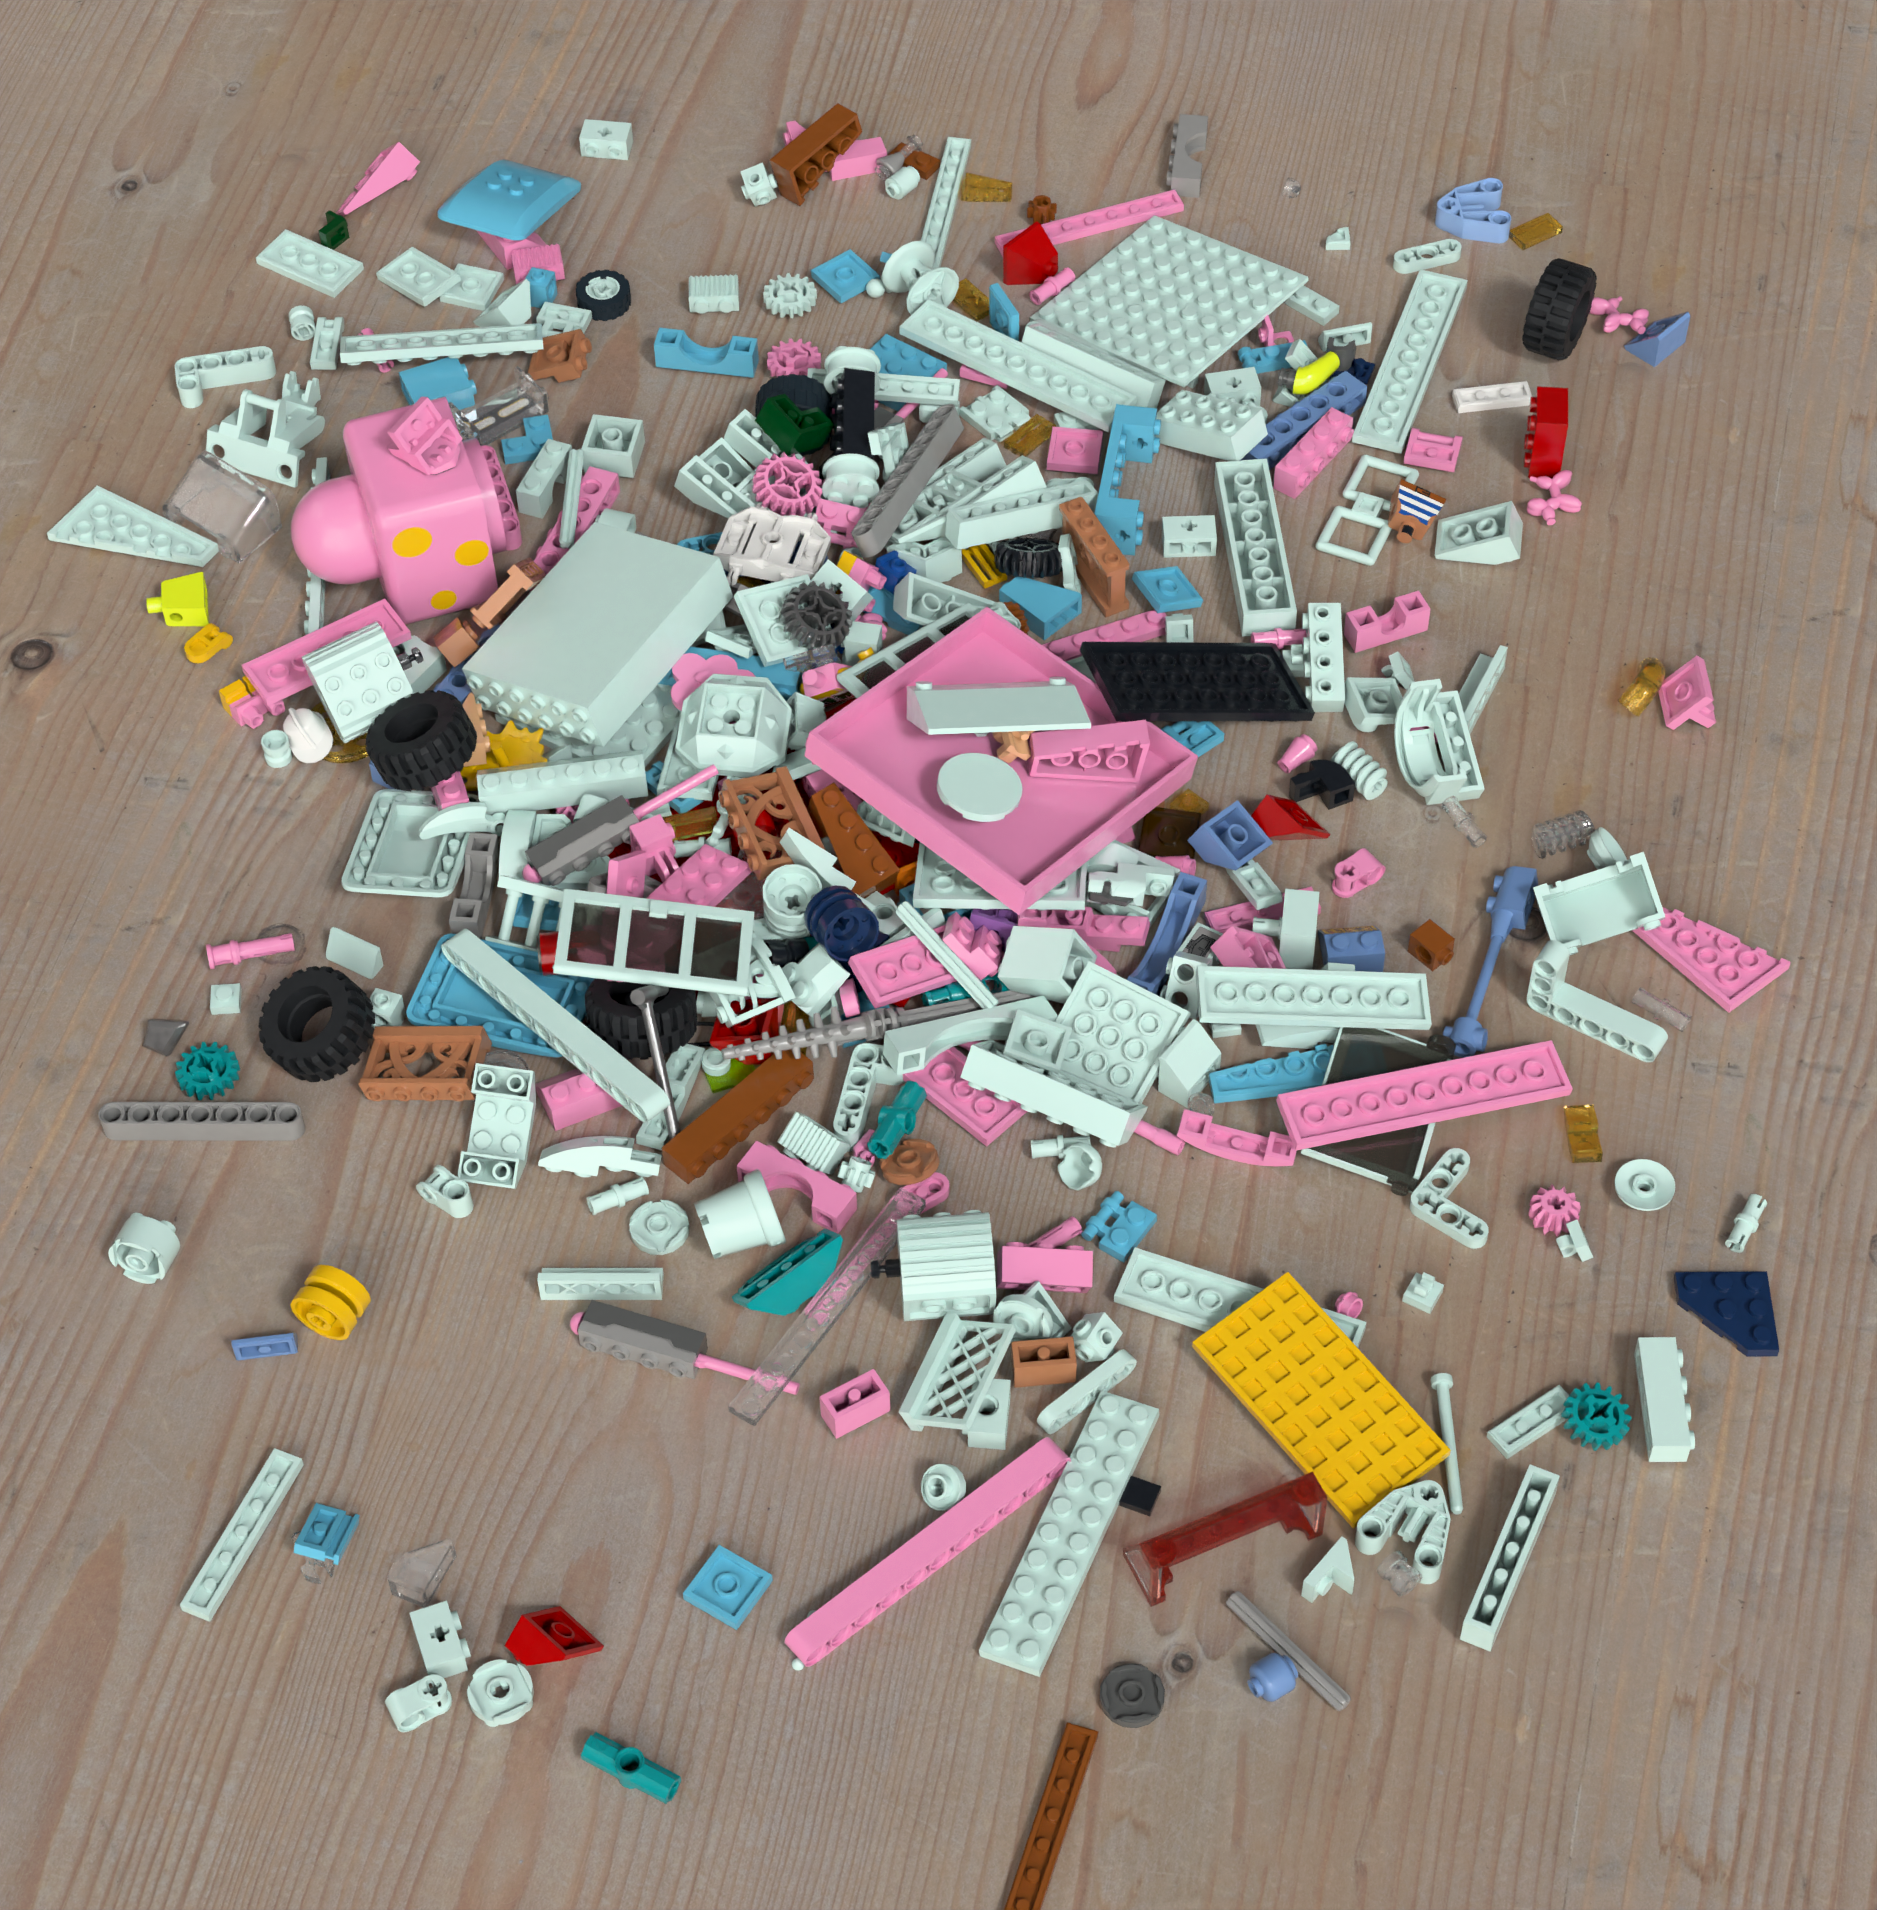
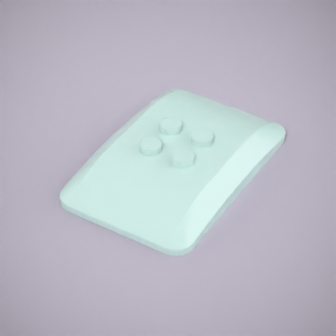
(392, 855)

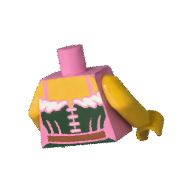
(823, 683)

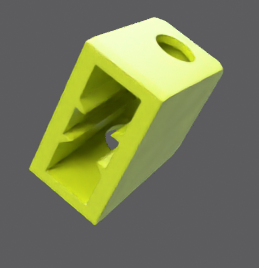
(182, 601)

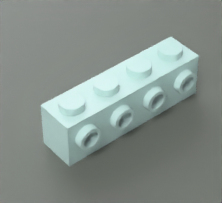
(1325, 657)
(1663, 1399)

